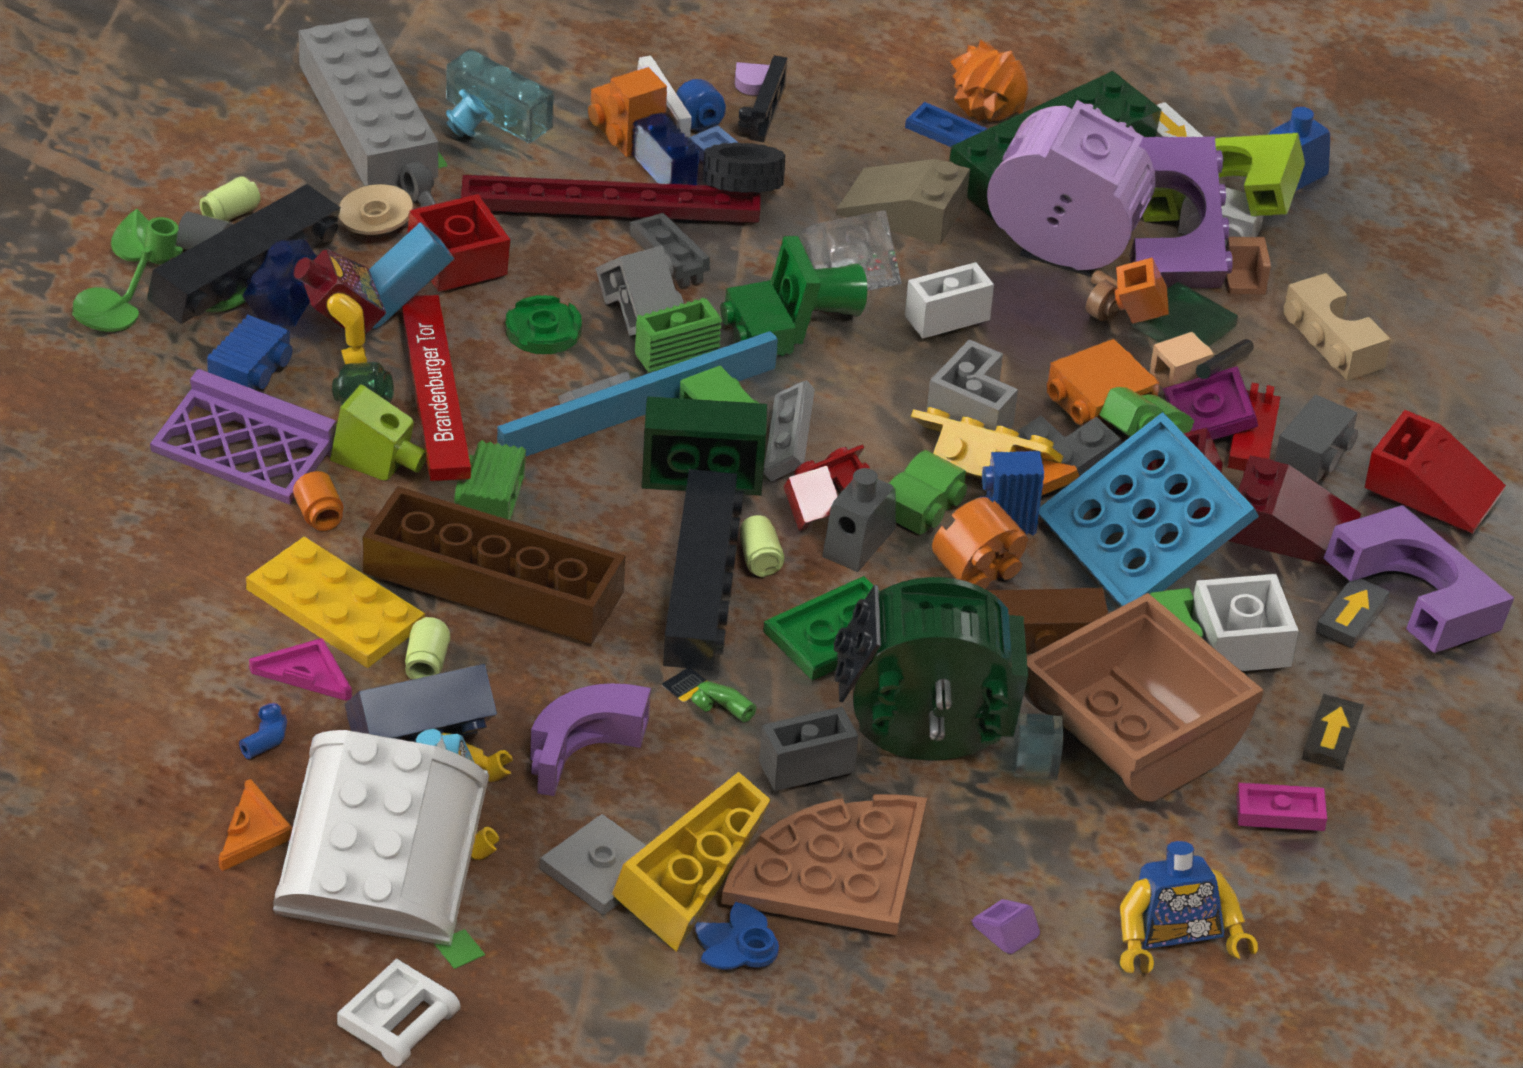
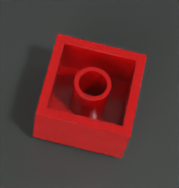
(472, 238)

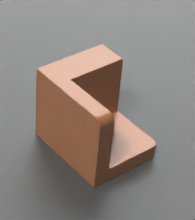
(1249, 265)

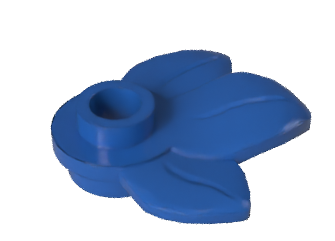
(740, 941)

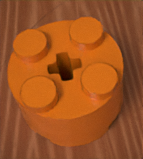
(981, 543)

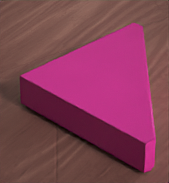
(304, 666)

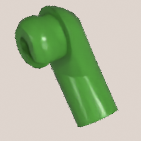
(726, 697)

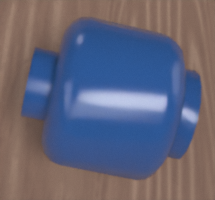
(702, 102)

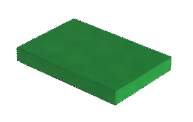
(811, 628)

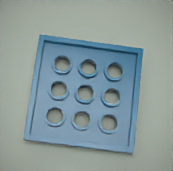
(1173, 513)

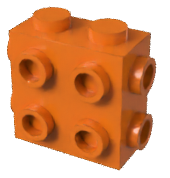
(1085, 378)

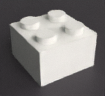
(1246, 620)

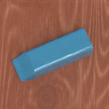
(408, 268)

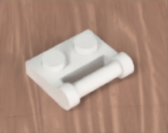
(388, 1002)

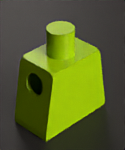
(374, 437)

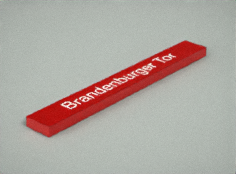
(435, 389)

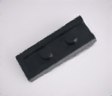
(758, 119)

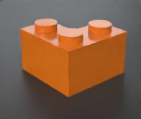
(623, 102)

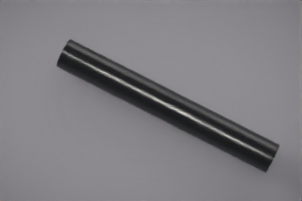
(1224, 358)

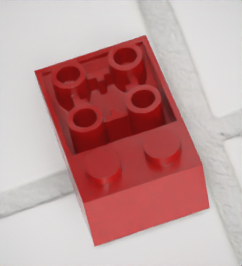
(1432, 473)

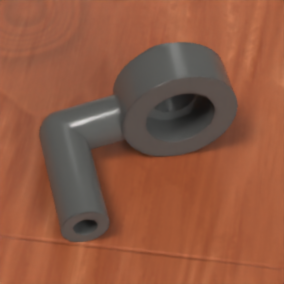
(417, 182)

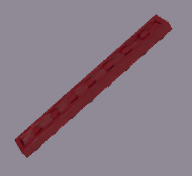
(612, 198)

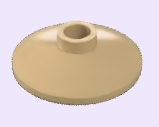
(375, 209)

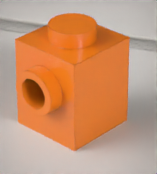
(1141, 290)

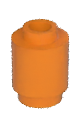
(318, 500)

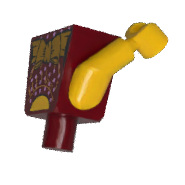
(343, 294)

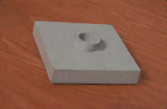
(592, 861)

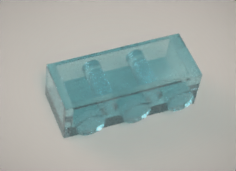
(514, 100)

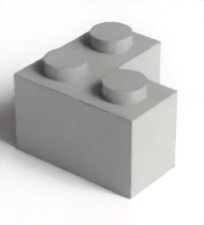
(639, 283)
(972, 387)

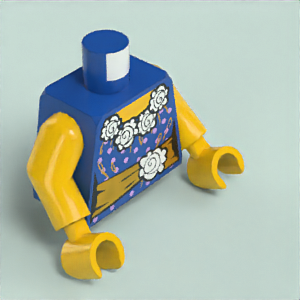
(1179, 904)

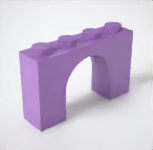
(1193, 169)
(1397, 540)

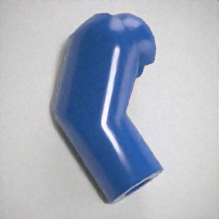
(270, 732)

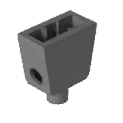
(860, 520)

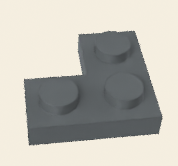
(1080, 448)

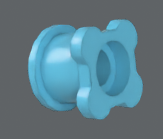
(467, 114)

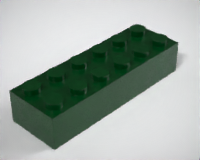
(1108, 93)

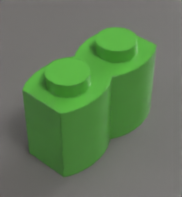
(1133, 411)
(927, 491)

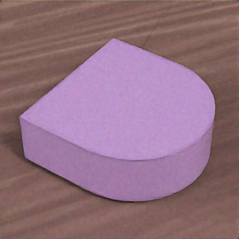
(750, 77)

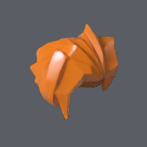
(989, 83)

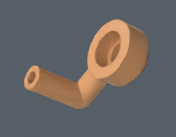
(1102, 298)

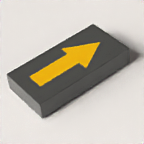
(1352, 612)

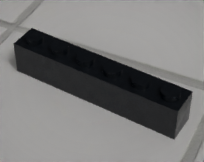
(230, 258)
(700, 570)

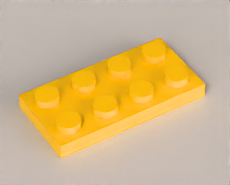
(334, 601)

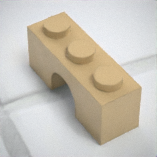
(1349, 346)

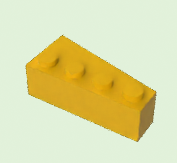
(688, 862)

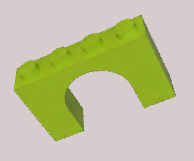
(1271, 168)

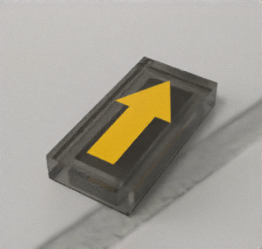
(1332, 732)

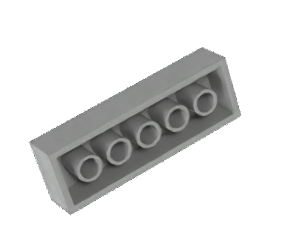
(366, 100)

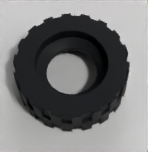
(744, 167)

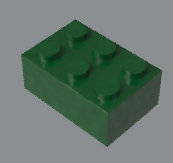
(703, 437)

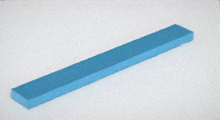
(629, 398)

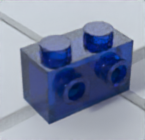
(274, 290)

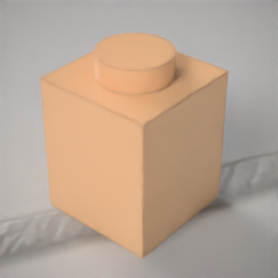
(1177, 359)

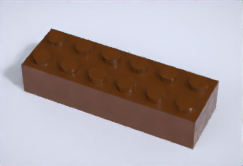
(494, 564)

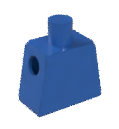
(1314, 144)

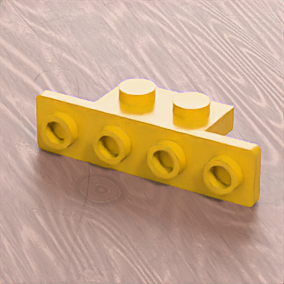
(970, 444)

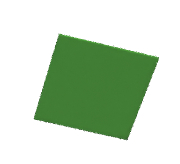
(462, 949)

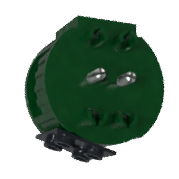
(933, 668)

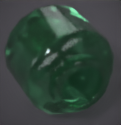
(367, 374)

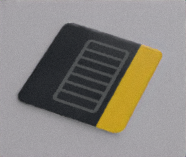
(684, 684)

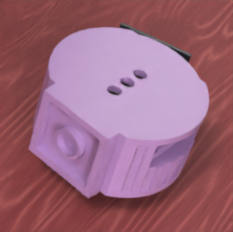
(1072, 187)

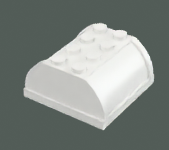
(382, 836)

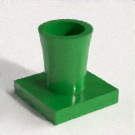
(811, 289)

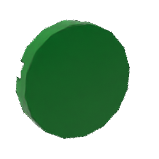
(543, 325)

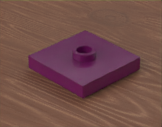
(1215, 403)

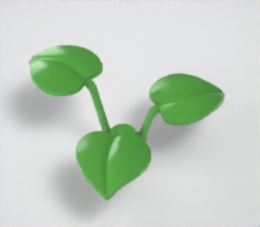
(134, 241)

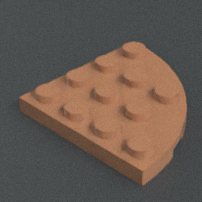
(834, 863)

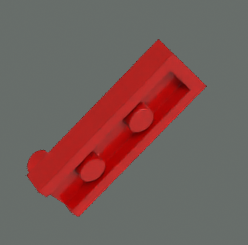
(1256, 440)

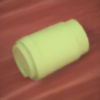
(231, 199)
(761, 546)
(427, 648)

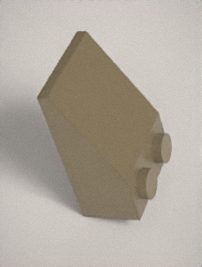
(918, 196)

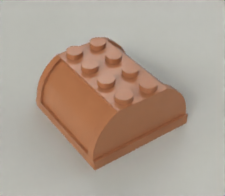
(1145, 696)

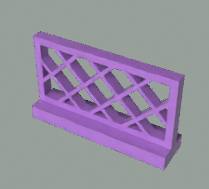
(261, 416)

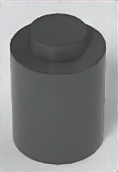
(197, 228)

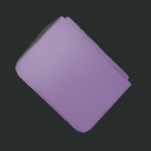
(1008, 925)

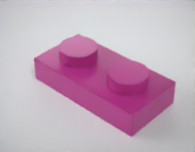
(1281, 806)

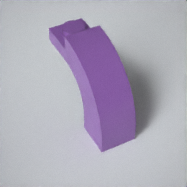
(584, 718)

